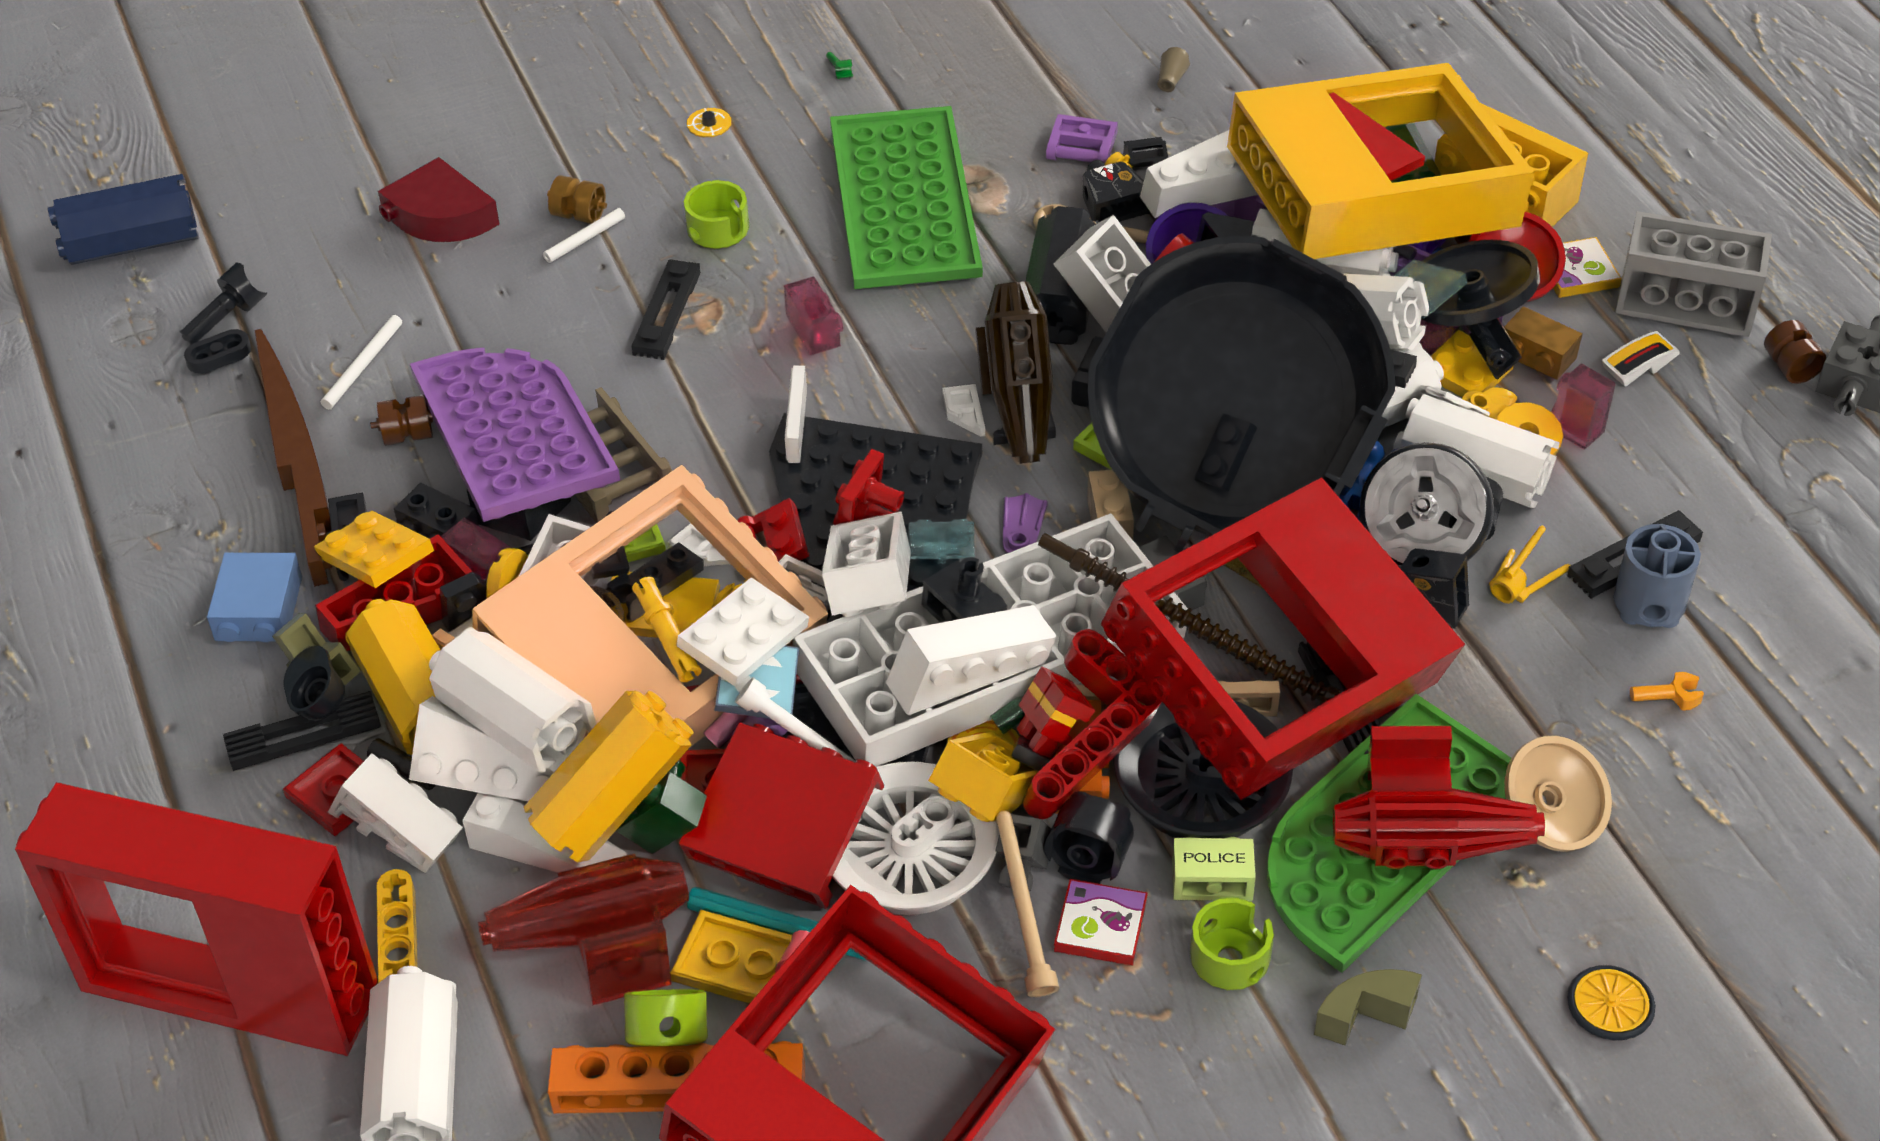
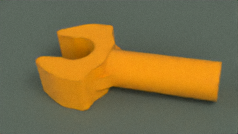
(1675, 691)

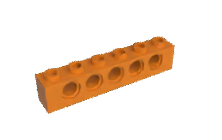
(616, 1091)

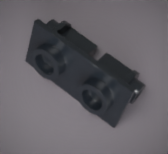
(1494, 346)

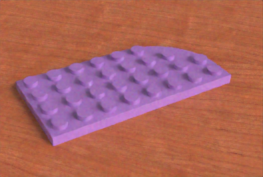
(513, 429)

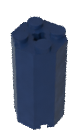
(123, 219)

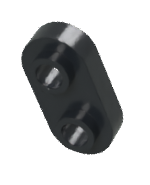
(217, 351)

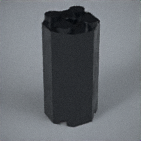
(1064, 309)

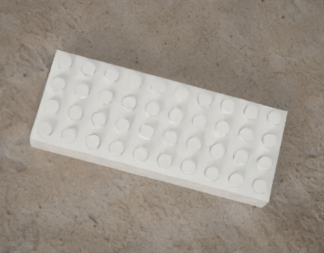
(852, 656)

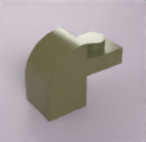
(301, 634)

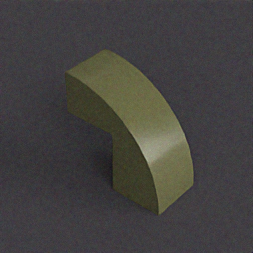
(1379, 994)

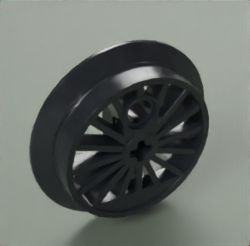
(1190, 776)

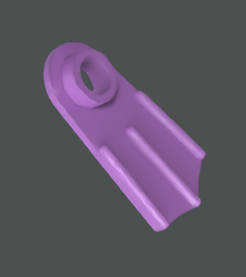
(1022, 521)

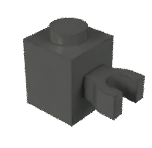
(1031, 838)

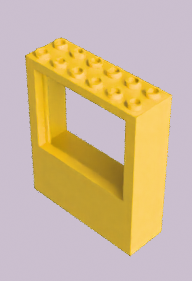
(1335, 194)

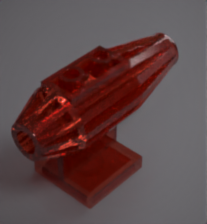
(607, 912)

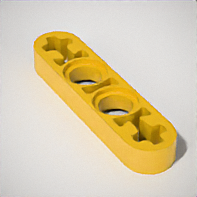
(399, 937)

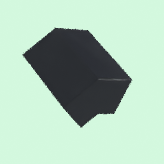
(1145, 158)

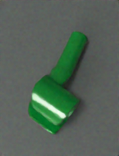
(842, 67)

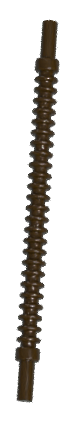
(1080, 560)

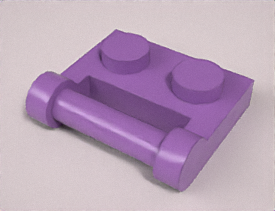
(1081, 133)

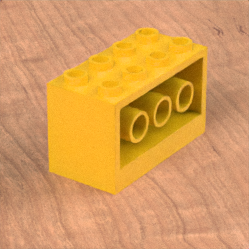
(1555, 164)

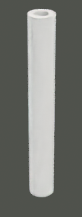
(583, 235)

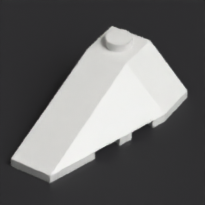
(503, 829)

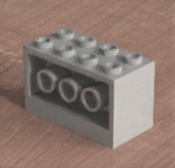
(1694, 273)

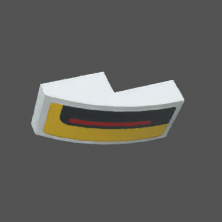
(1639, 355)

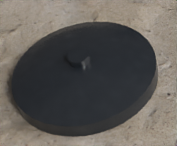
(1498, 281)

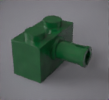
(665, 812)

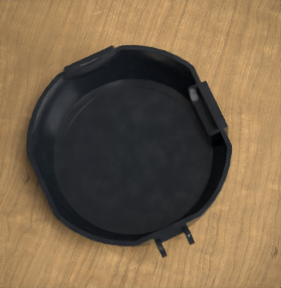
(1248, 336)

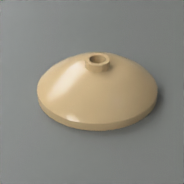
(1571, 783)

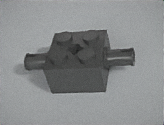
(1853, 368)

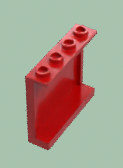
(781, 812)

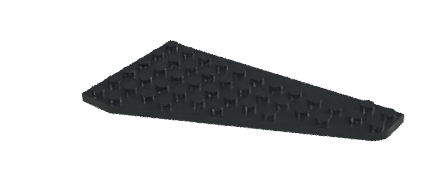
(929, 470)

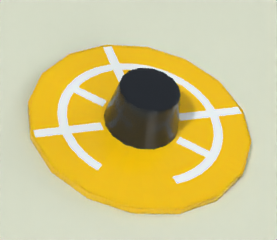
(709, 122)

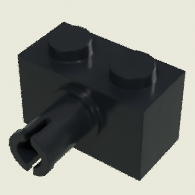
(959, 593)

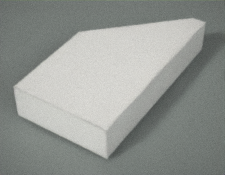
(964, 408)
(698, 544)

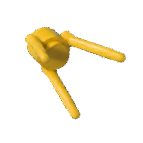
(1511, 581)

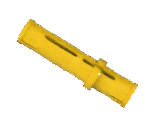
(659, 616)

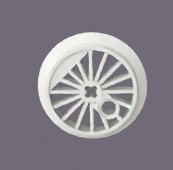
(918, 841)

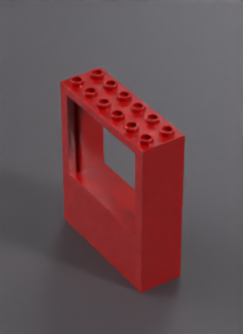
(1338, 595)
(273, 906)
(751, 1097)

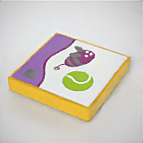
(1586, 269)

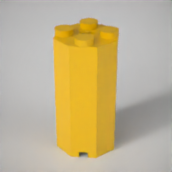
(394, 658)
(608, 774)

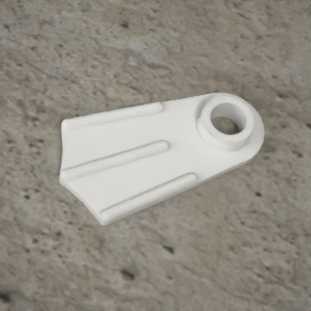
(1450, 398)

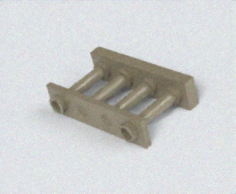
(597, 499)

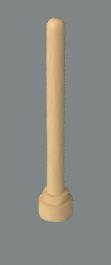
(1040, 978)

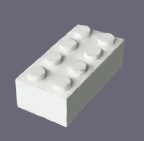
(1102, 268)
(867, 564)

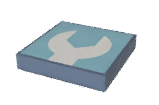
(776, 674)

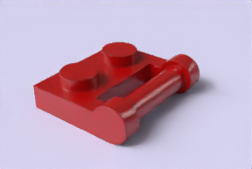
(781, 529)

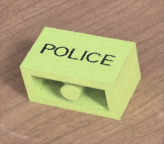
(1213, 868)

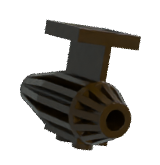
(1017, 367)

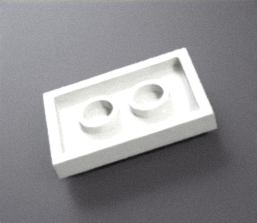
(742, 631)

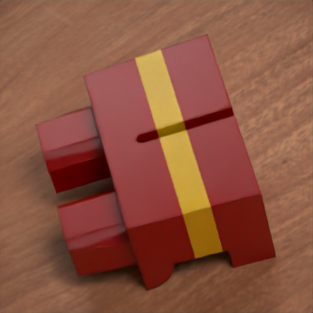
(1051, 710)

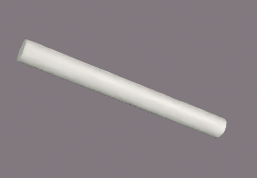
(361, 362)

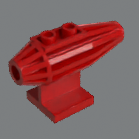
(1417, 815)

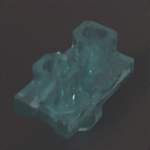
(942, 540)

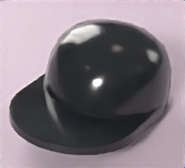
(313, 685)

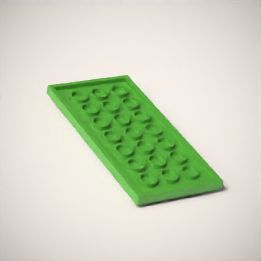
(904, 198)

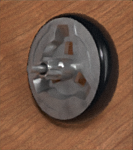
(1457, 488)

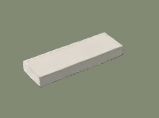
(795, 414)

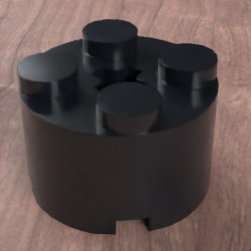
(1090, 838)

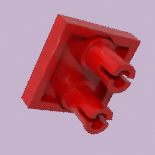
(865, 491)

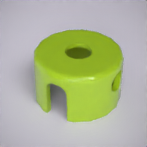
(713, 216)
(1233, 929)
(648, 1008)

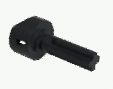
(236, 292)

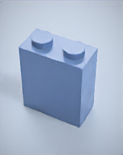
(254, 596)

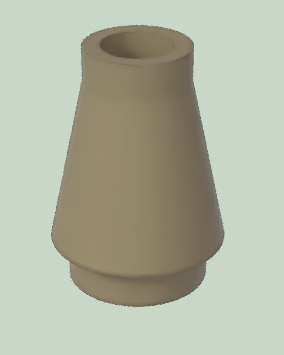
(1172, 67)

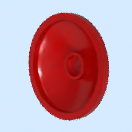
(1542, 241)

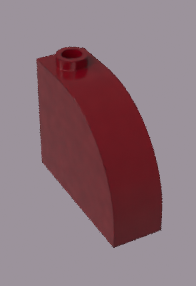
(438, 204)

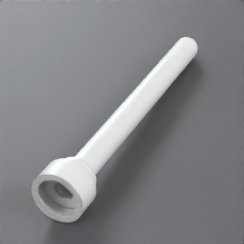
(757, 699)

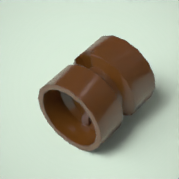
(1795, 351)

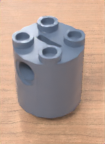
(1656, 576)

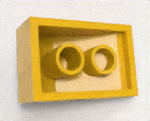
(982, 775)

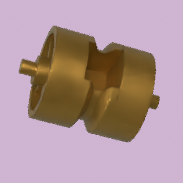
(576, 199)

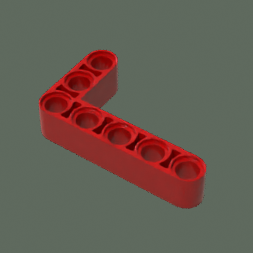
(1123, 709)

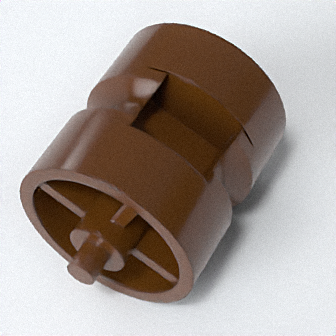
(403, 420)

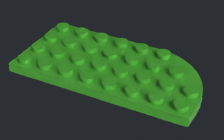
(1337, 897)

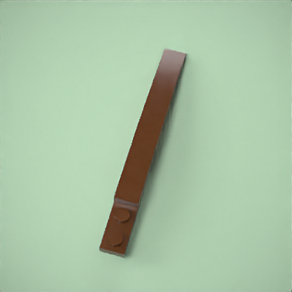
(295, 457)

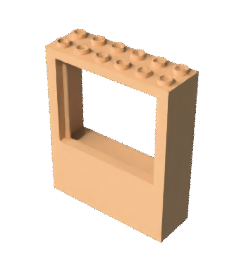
(583, 644)

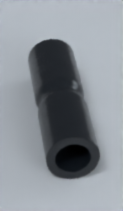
(397, 758)

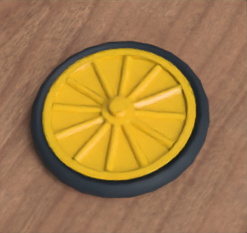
(1611, 1002)

